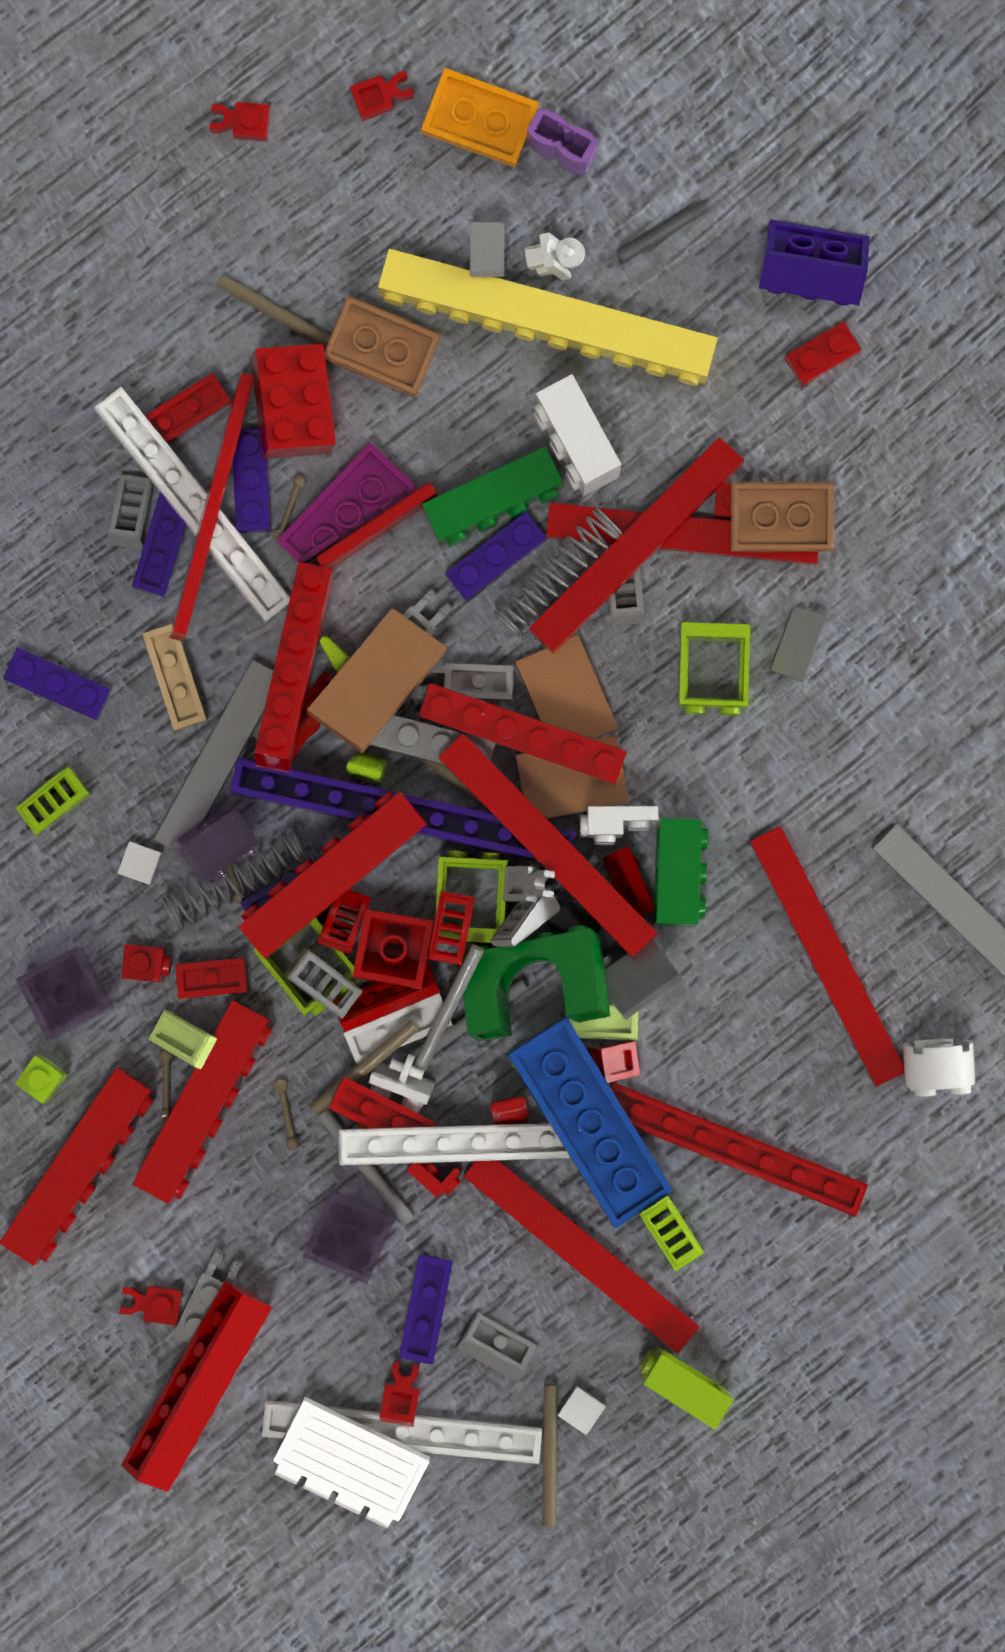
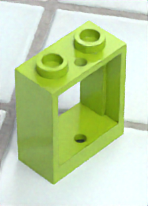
(718, 633)
(487, 861)
(313, 1005)
(685, 1387)

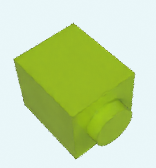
(41, 1079)

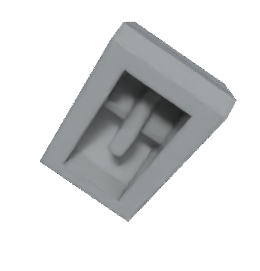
(486, 249)

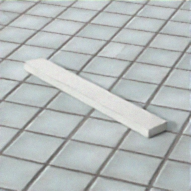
(188, 500)
(448, 1144)
(430, 1433)

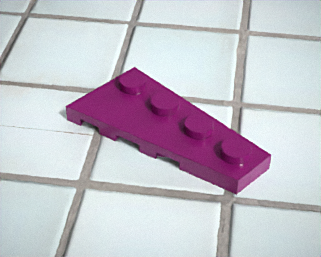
(349, 502)

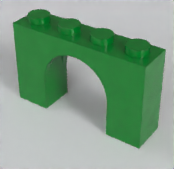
(575, 955)

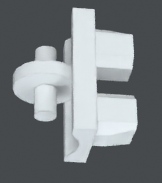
(554, 256)
(403, 1080)

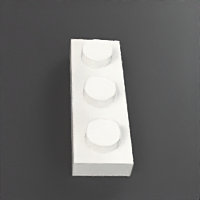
(371, 1035)

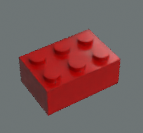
(292, 401)

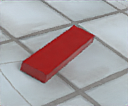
(376, 527)

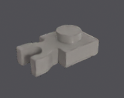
(526, 883)

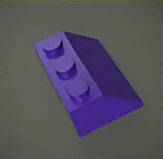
(814, 263)

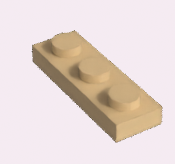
(174, 679)

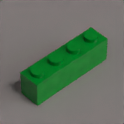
(493, 497)

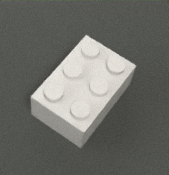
(576, 436)

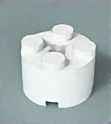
(938, 1066)

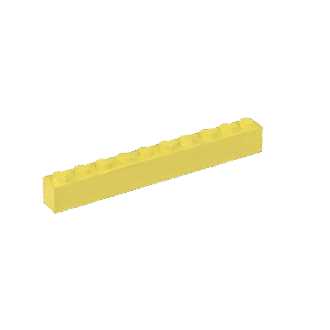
(547, 317)

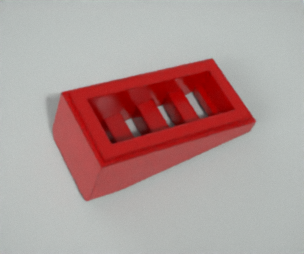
(351, 902)
(449, 957)
(510, 1110)

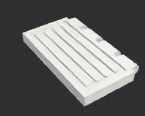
(350, 1460)

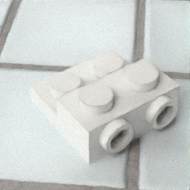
(607, 822)

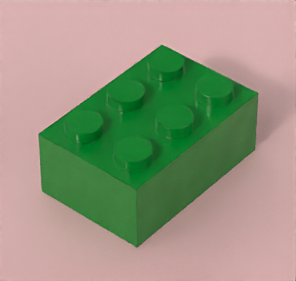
(679, 872)

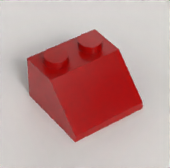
(393, 949)

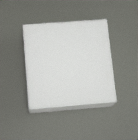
(140, 863)
(581, 1410)

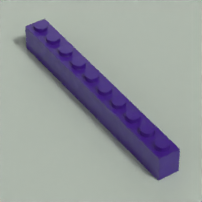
(351, 800)

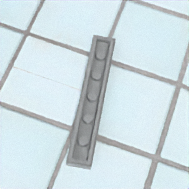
(218, 755)
(944, 895)

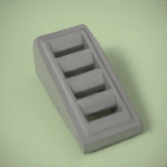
(137, 529)
(627, 615)
(524, 920)
(299, 964)

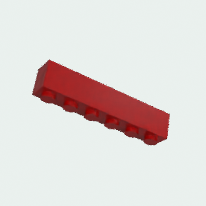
(293, 667)
(523, 733)
(331, 875)
(201, 1103)
(77, 1167)
(196, 1386)

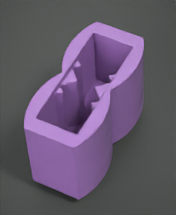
(569, 145)

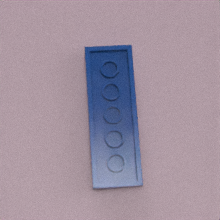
(589, 1121)

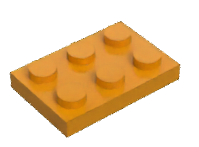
(479, 117)

